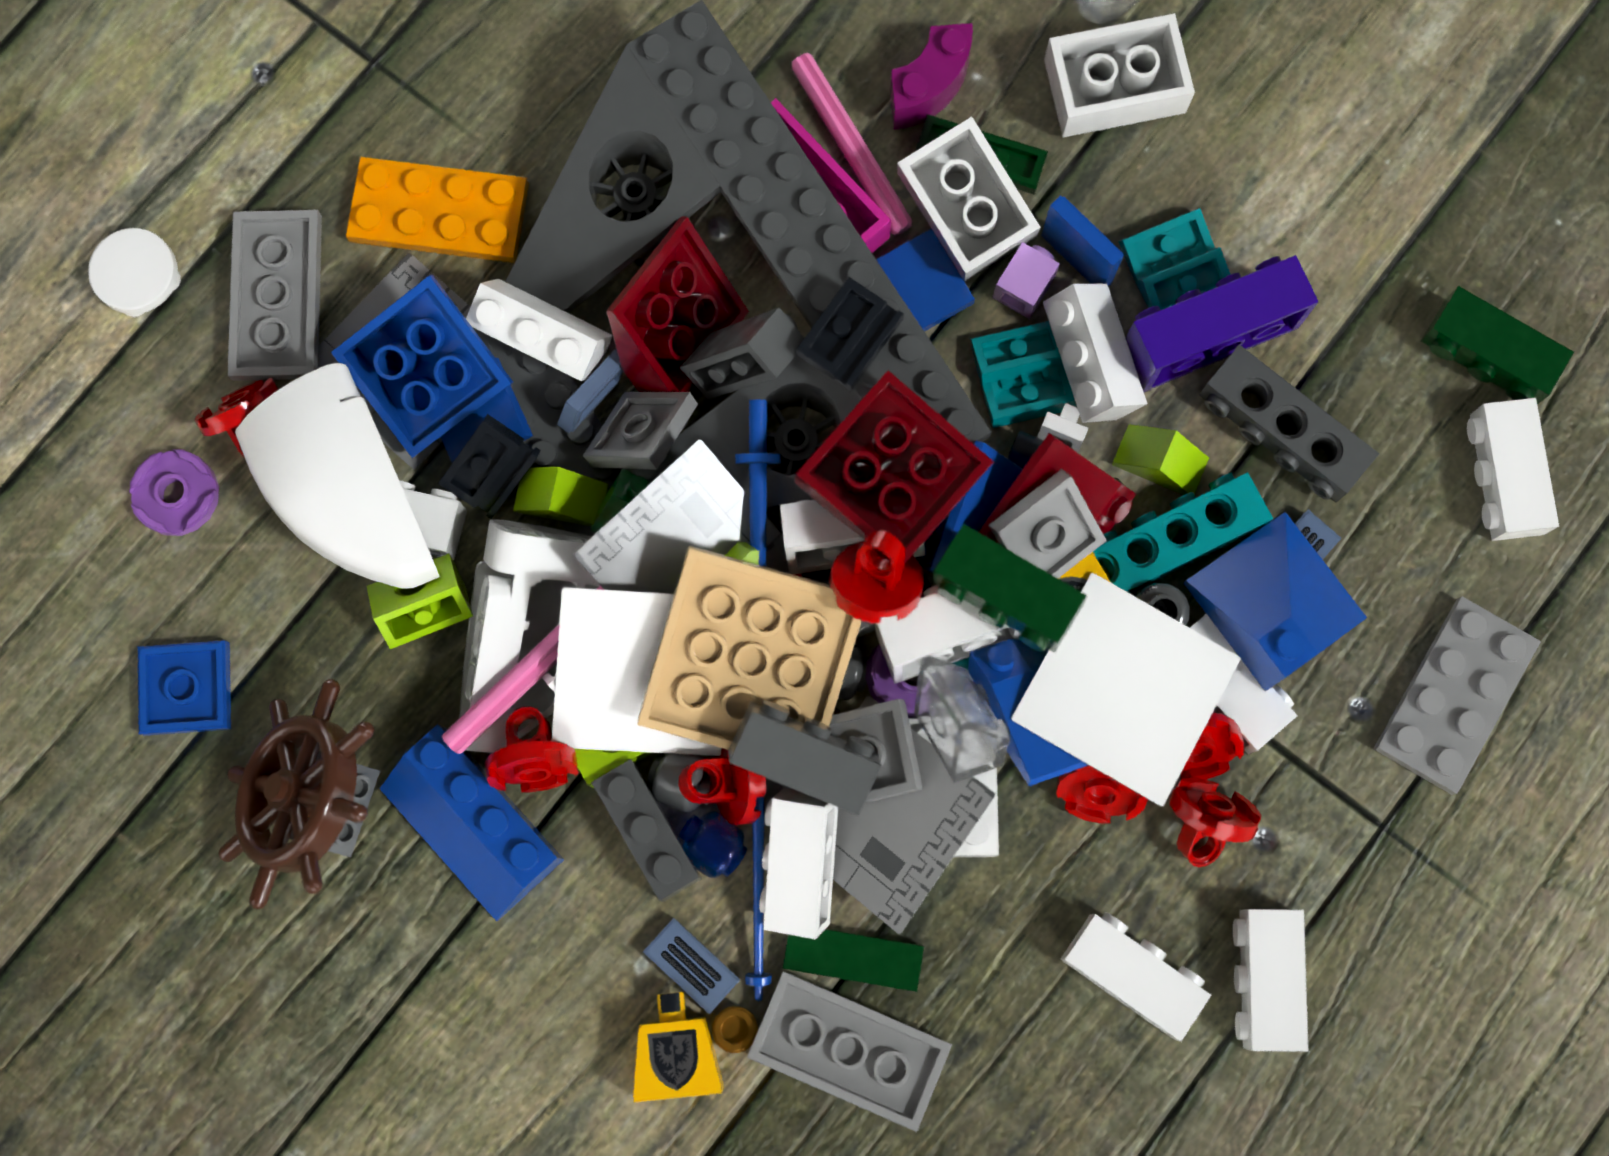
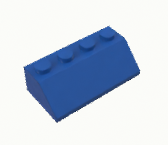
(470, 823)

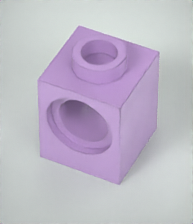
(1026, 279)

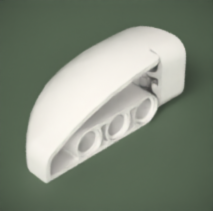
(333, 479)
(514, 610)

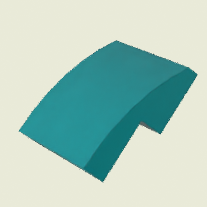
(1174, 259)
(1021, 374)

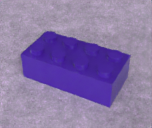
(1214, 323)

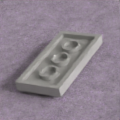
(274, 294)
(1457, 695)
(889, 731)
(849, 1051)

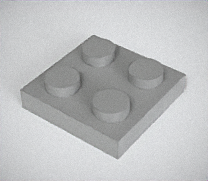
(640, 430)
(1050, 526)

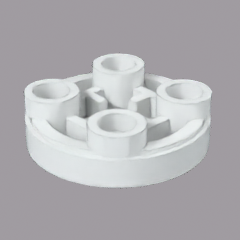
(133, 271)

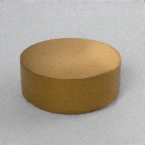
(734, 1029)

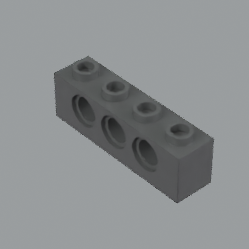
(1312, 425)

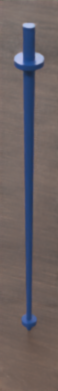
(758, 460)

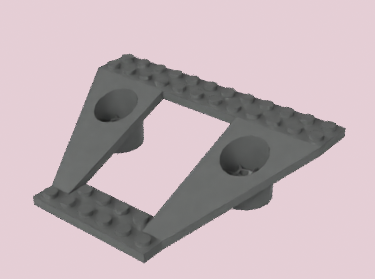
(704, 121)

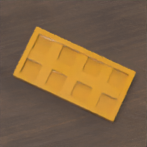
(437, 209)

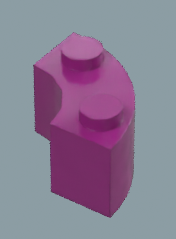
(933, 77)

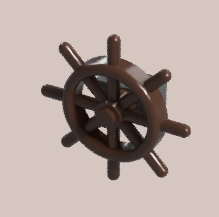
(307, 798)

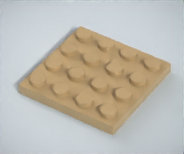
(745, 638)

